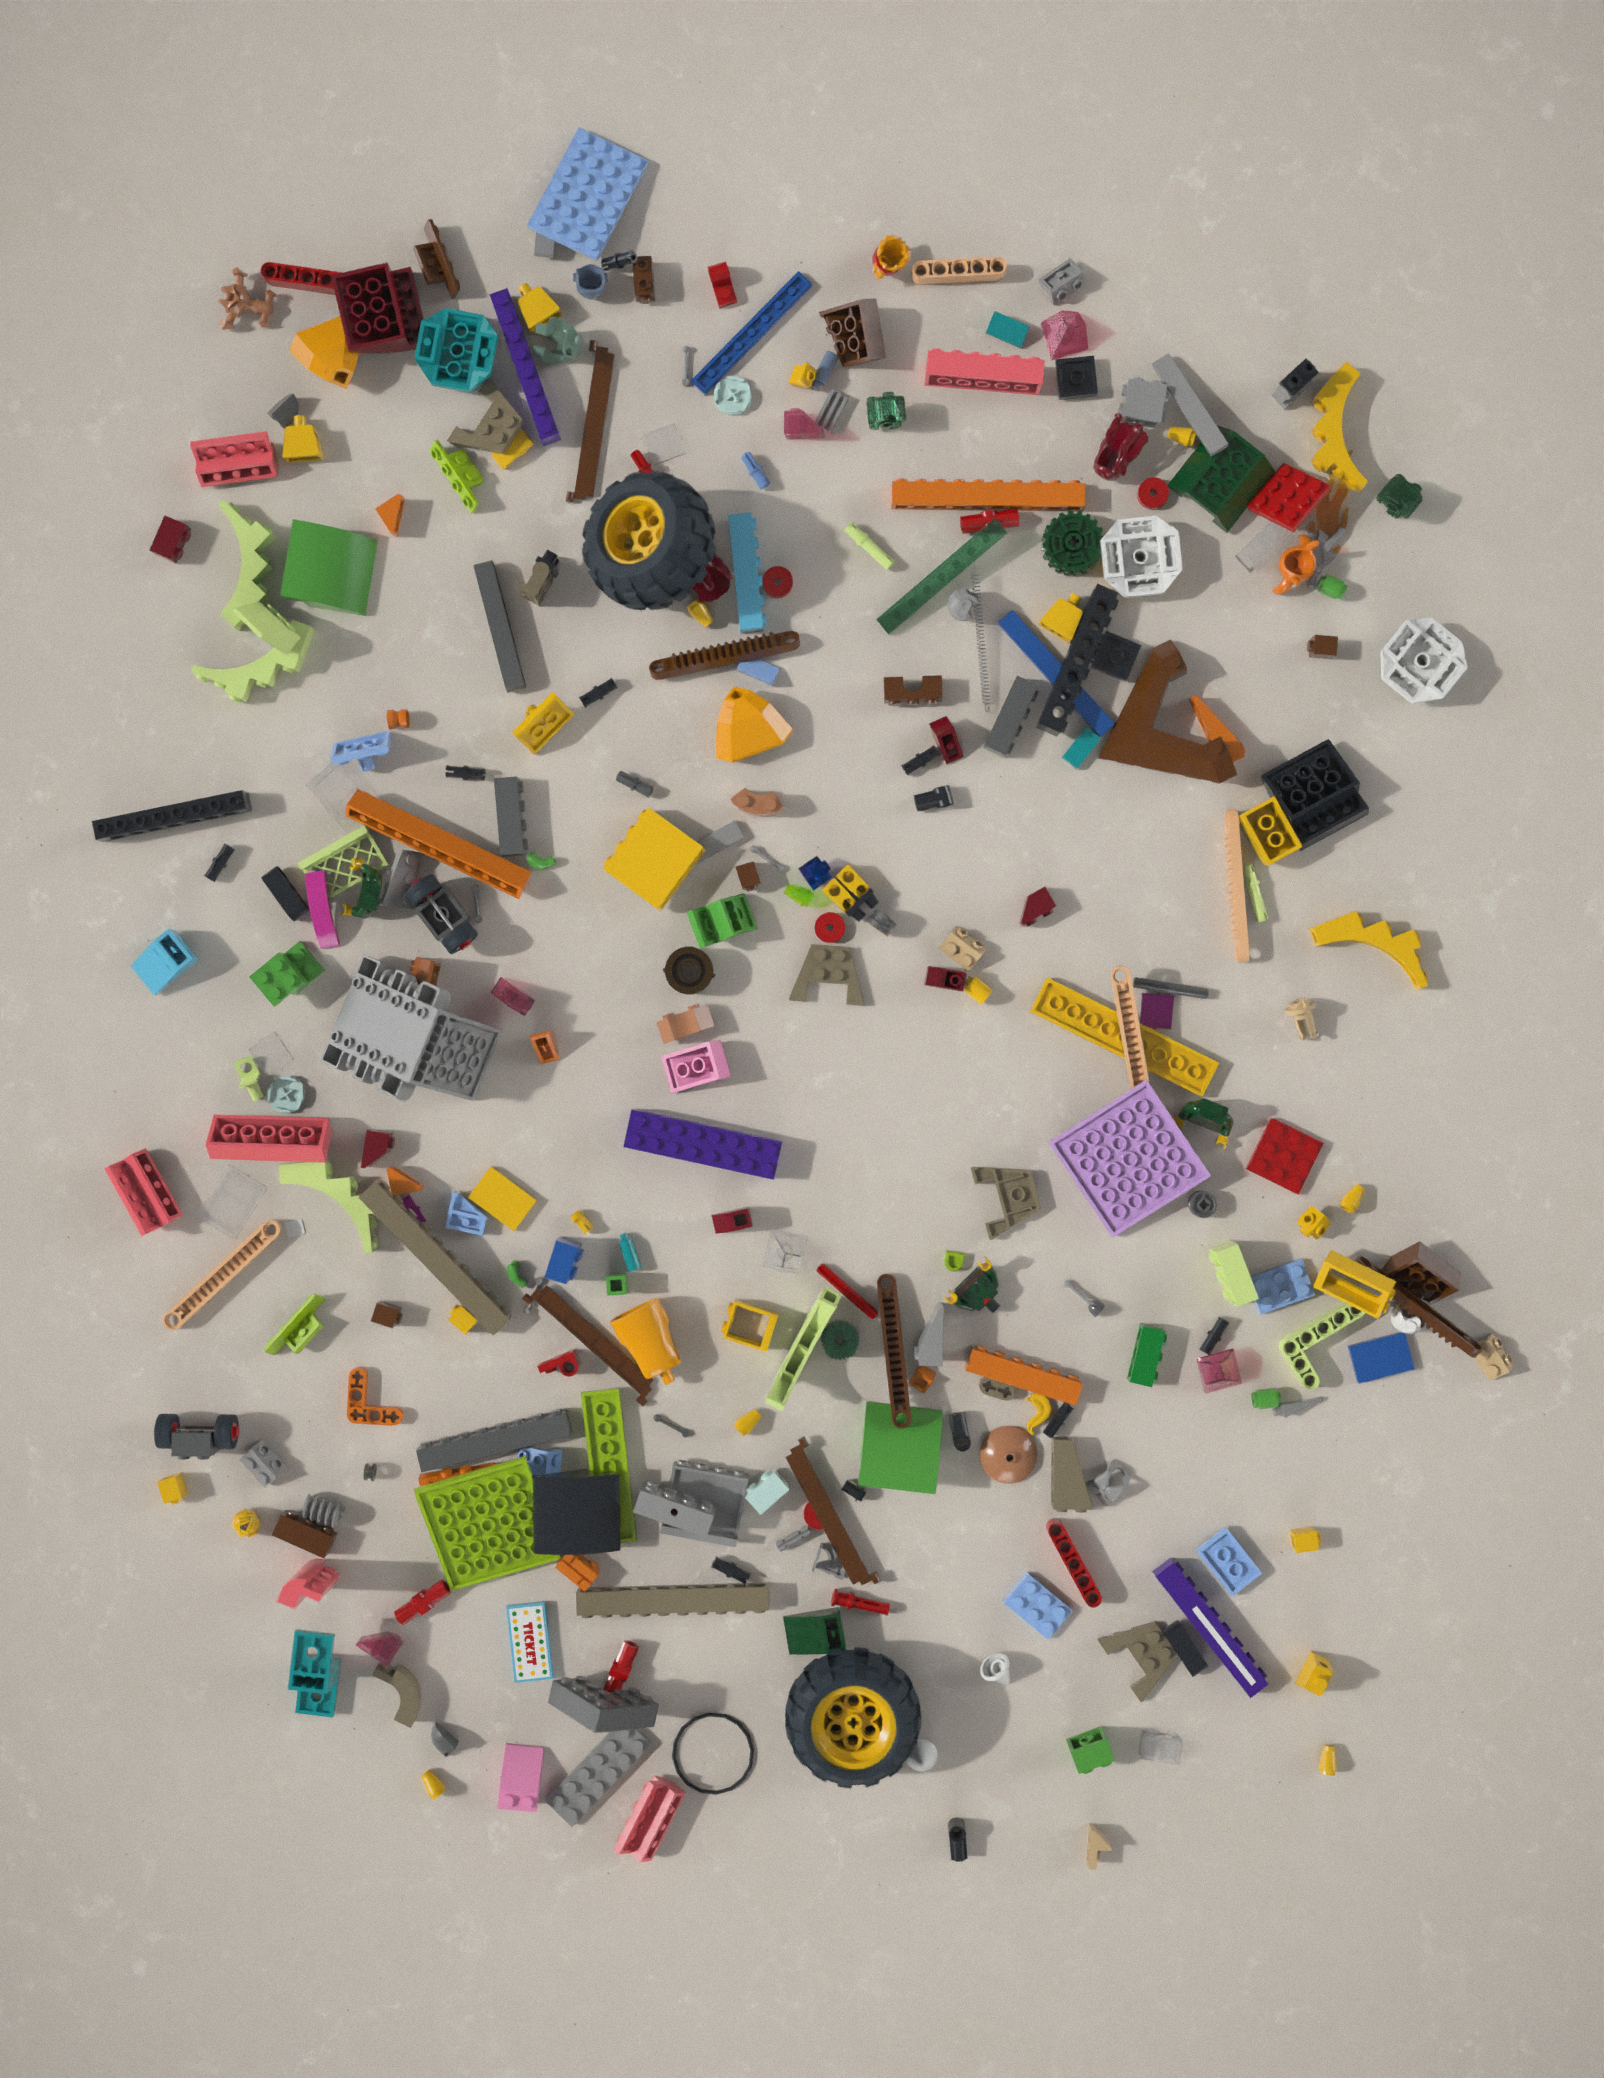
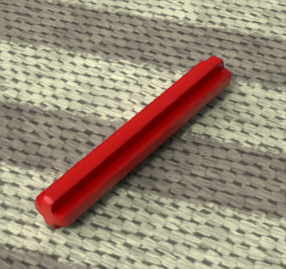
(847, 1291)

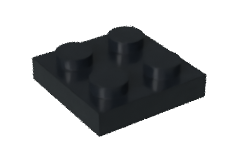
(1076, 377)
(1116, 656)

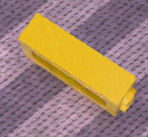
(1351, 1293)

